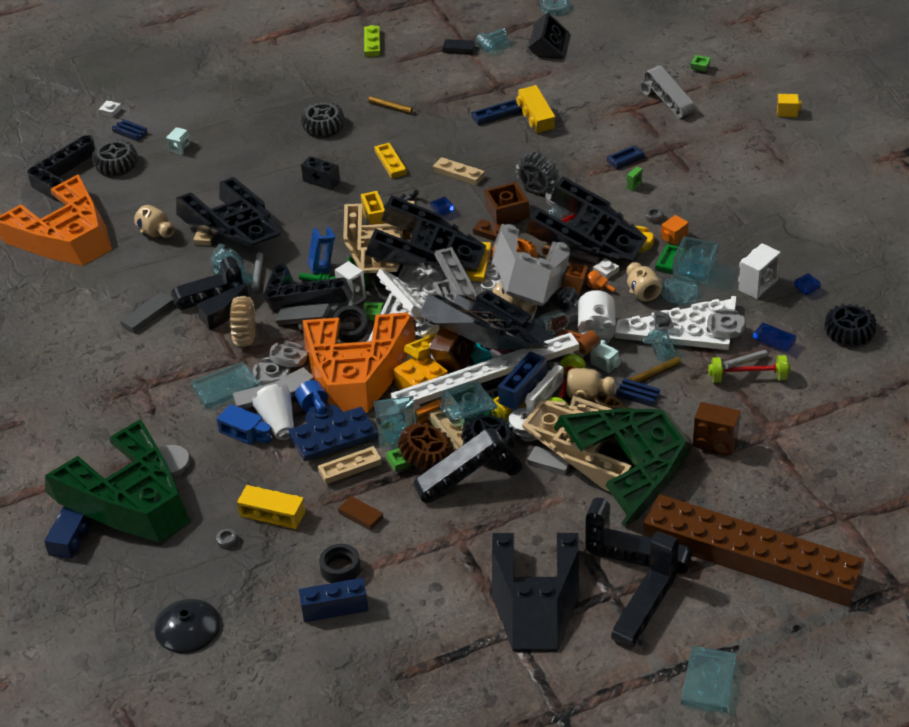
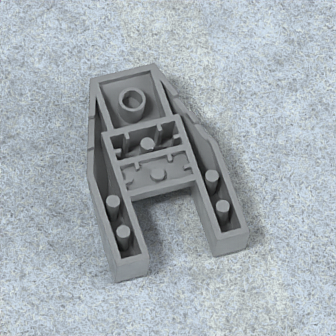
(527, 276)

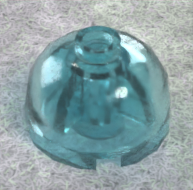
(219, 254)

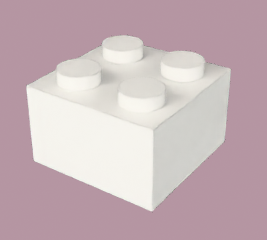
(759, 270)

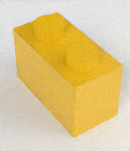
(372, 208)

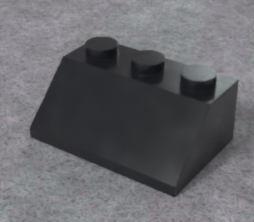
(548, 38)

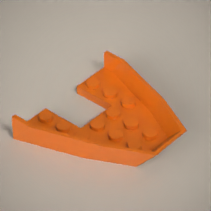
(67, 235)
(357, 371)

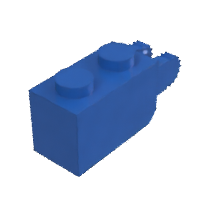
(243, 425)

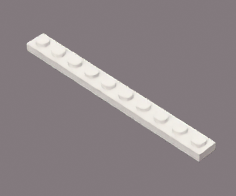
(486, 370)

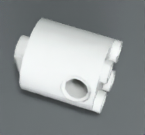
(597, 314)

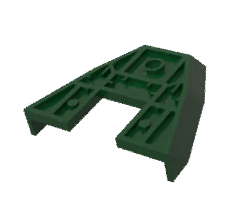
(648, 439)
(133, 499)

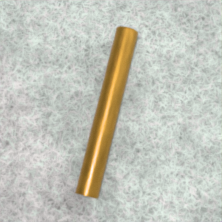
(392, 105)
(657, 369)

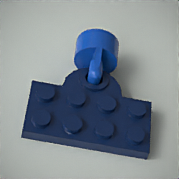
(327, 425)

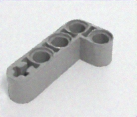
(661, 83)

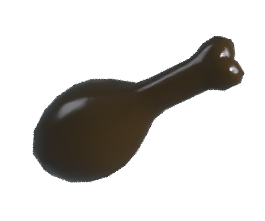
(609, 401)

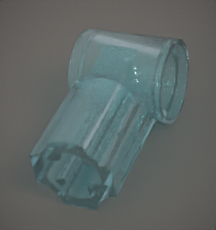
(489, 40)

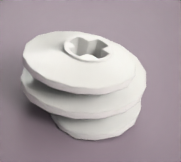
(516, 420)

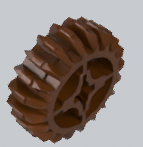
(424, 445)

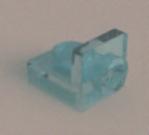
(661, 343)

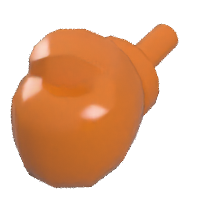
(596, 281)

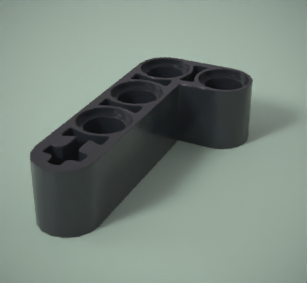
(192, 293)

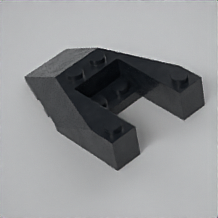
(238, 221)
(593, 231)
(429, 235)
(478, 323)
(535, 607)

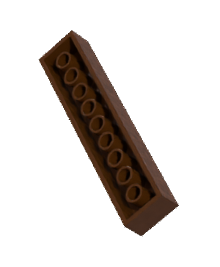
(758, 550)

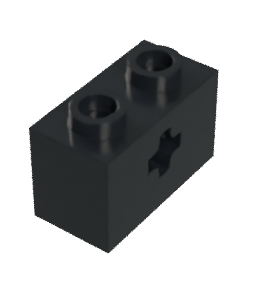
(320, 173)

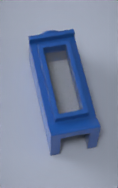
(321, 251)

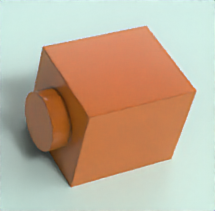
(674, 230)

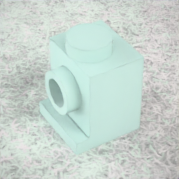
(178, 140)
(605, 357)

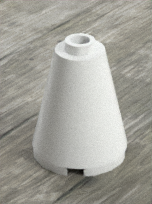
(276, 409)

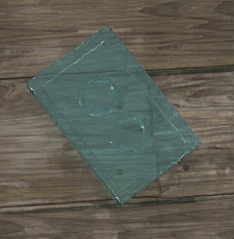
(221, 385)
(709, 679)

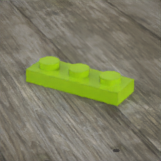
(371, 41)

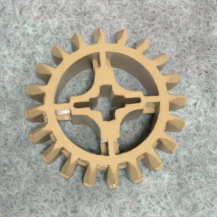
(242, 321)

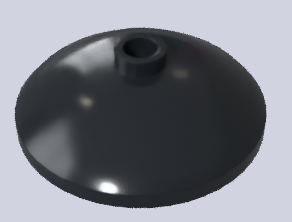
(187, 625)

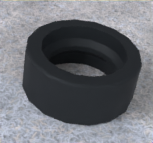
(352, 311)
(335, 552)

